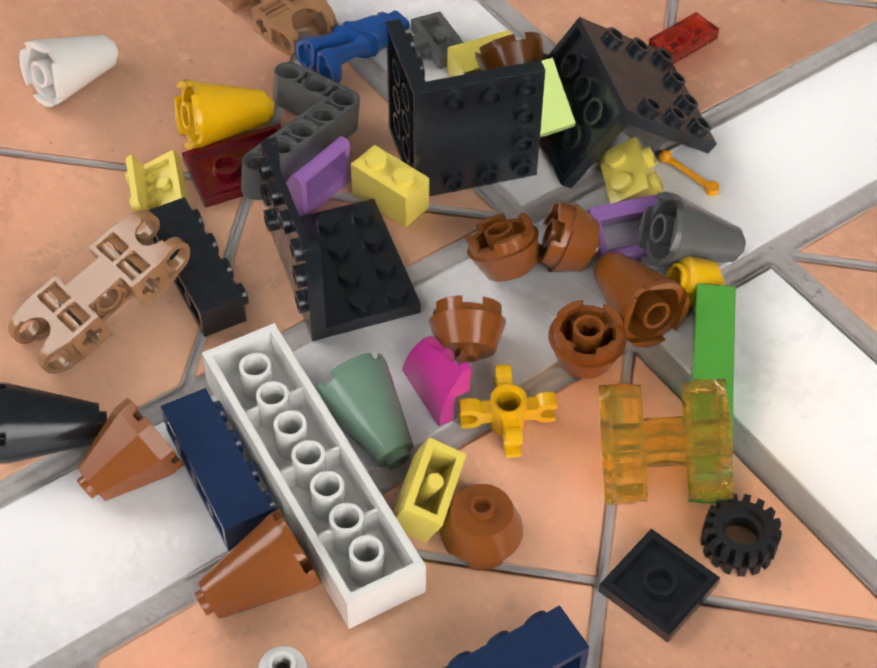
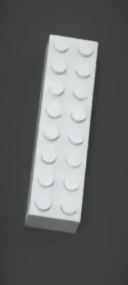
(315, 476)

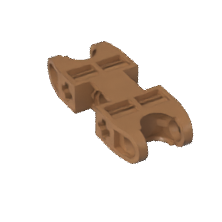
(283, 20)
(99, 291)

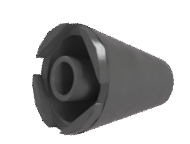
(684, 229)

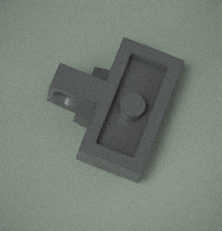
(433, 37)

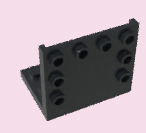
(617, 84)
(463, 126)
(335, 259)

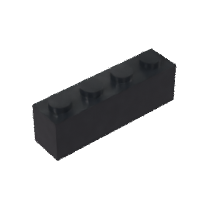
(206, 279)

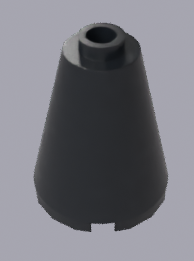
(44, 422)

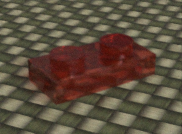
(685, 36)

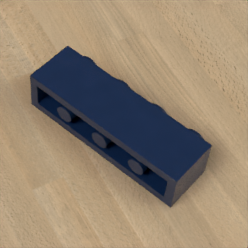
(216, 465)
(542, 642)

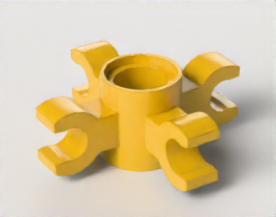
(503, 422)

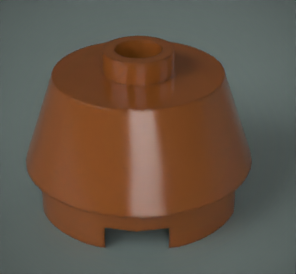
(568, 239)
(504, 247)
(468, 327)
(587, 338)
(482, 526)

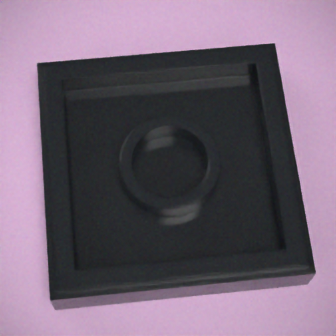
(659, 585)

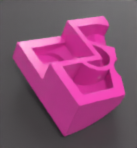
(437, 377)

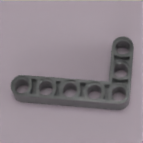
(324, 114)

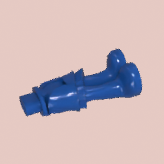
(352, 39)

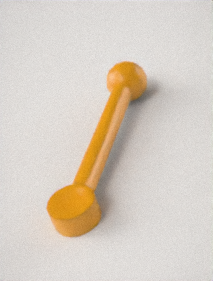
(711, 187)

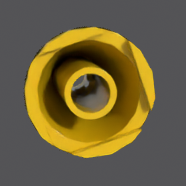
(218, 111)

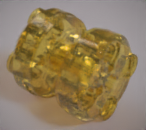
(696, 440)

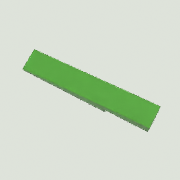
(714, 339)

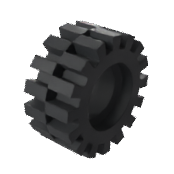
(739, 555)

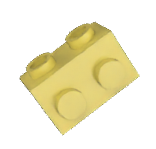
(630, 171)
(155, 181)

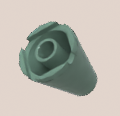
(369, 409)

